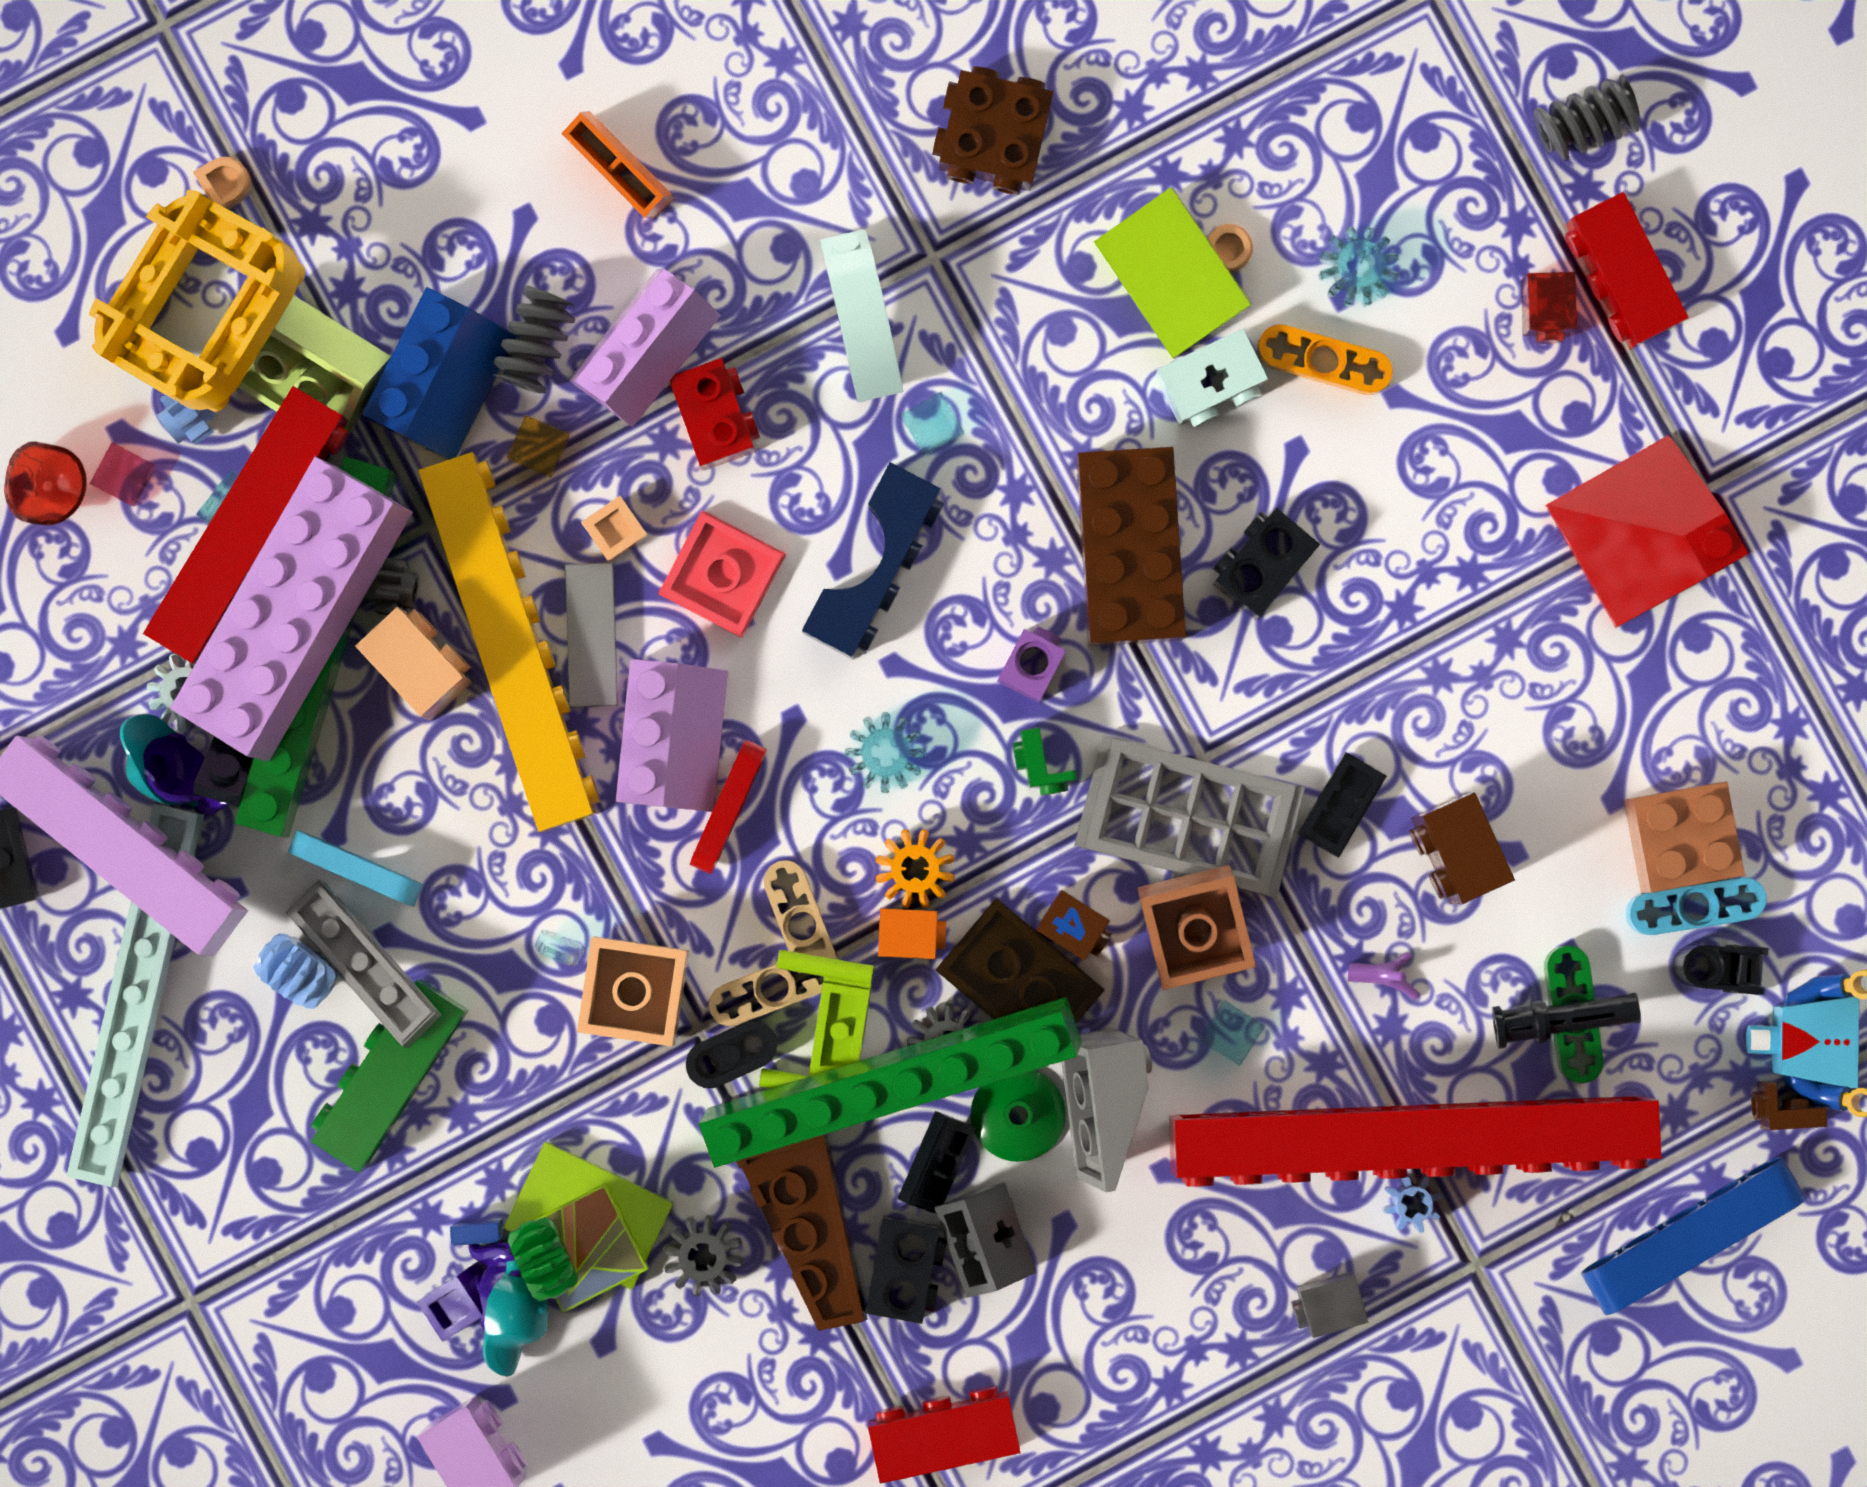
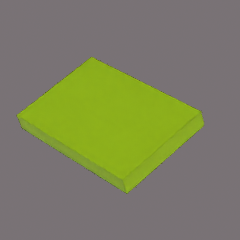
(1172, 273)
(564, 1176)

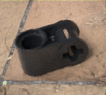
(1729, 968)

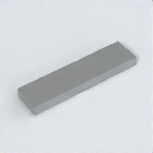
(363, 964)

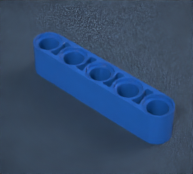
(1693, 1235)

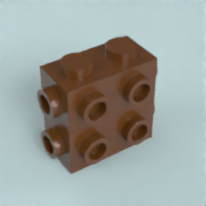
(993, 130)

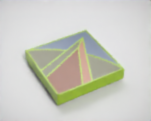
(597, 1245)

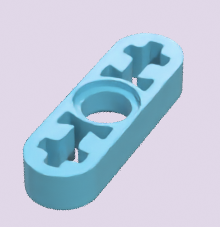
(355, 868)
(1728, 887)

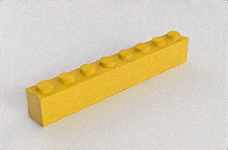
(507, 641)

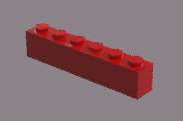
(243, 523)

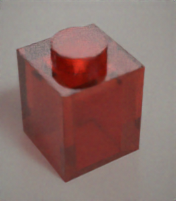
(1549, 306)

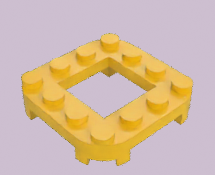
(181, 230)

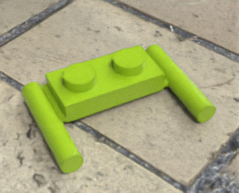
(840, 1013)

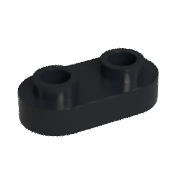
(731, 1053)

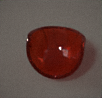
(44, 483)

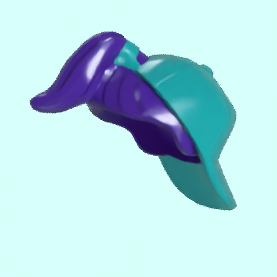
(163, 764)
(509, 1310)

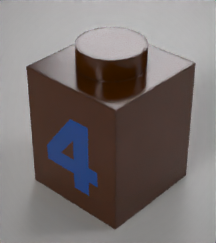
(1074, 926)

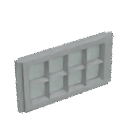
(1188, 815)

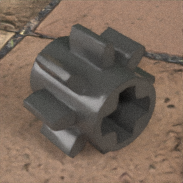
(393, 587)

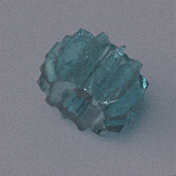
(1343, 257)
(873, 763)

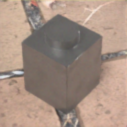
(1329, 1305)

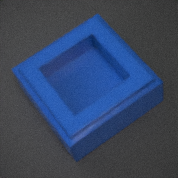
(476, 1232)

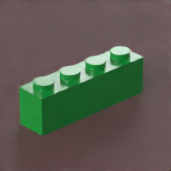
(382, 1086)

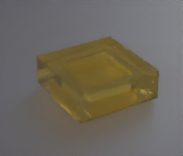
(538, 446)

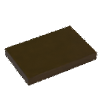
(1013, 968)

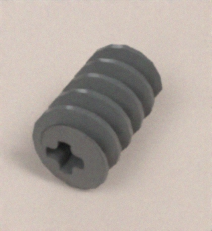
(1587, 117)
(534, 340)

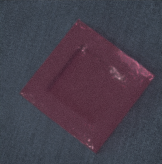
(122, 474)

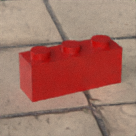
(1625, 271)
(943, 1434)

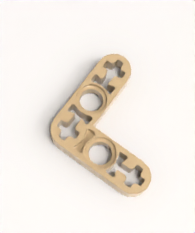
(817, 945)

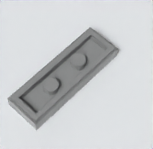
(591, 635)

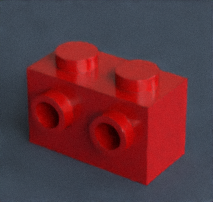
(713, 413)

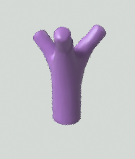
(1385, 974)

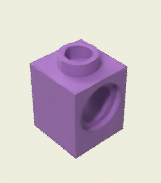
(1032, 685)

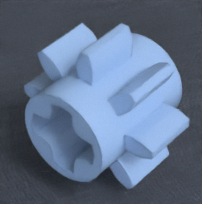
(185, 422)
(1413, 1215)

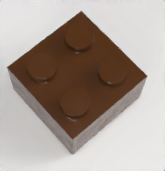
(1460, 849)

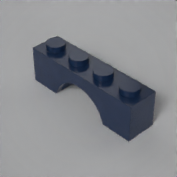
(845, 615)

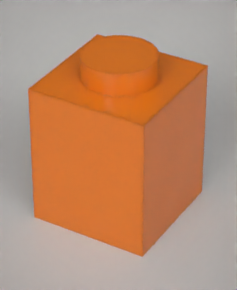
(910, 933)

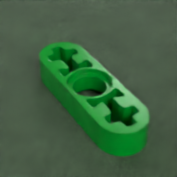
(1578, 977)

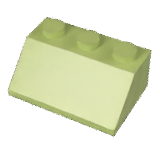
(317, 359)

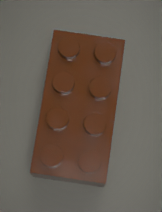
(1130, 546)

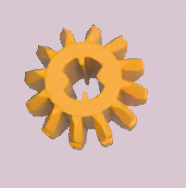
(915, 853)

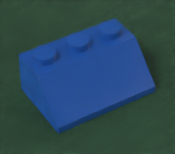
(438, 375)

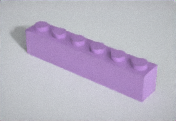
(118, 846)

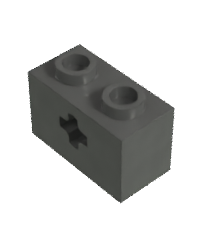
(985, 1240)

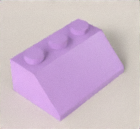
(645, 346)
(671, 735)

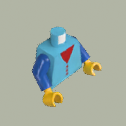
(1817, 1041)

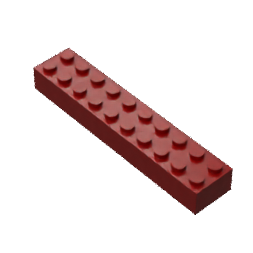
(1415, 1137)

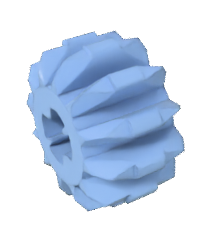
(295, 971)

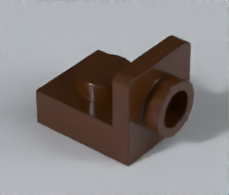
(1795, 1114)

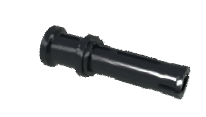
(1541, 1020)

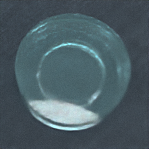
(559, 947)

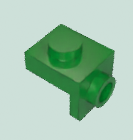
(1030, 756)

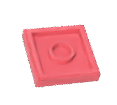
(722, 574)

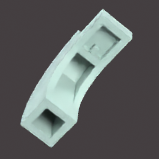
(862, 315)

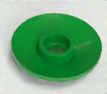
(1018, 1141)

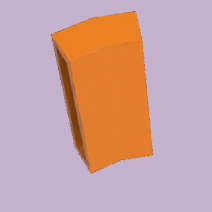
(624, 159)

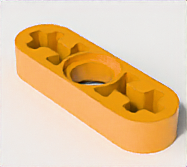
(1341, 348)

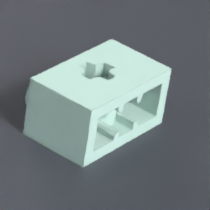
(1228, 356)

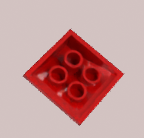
(1645, 530)

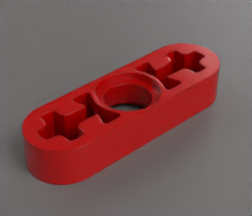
(728, 807)

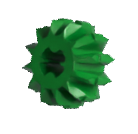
(542, 1259)

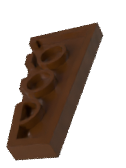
(809, 1225)

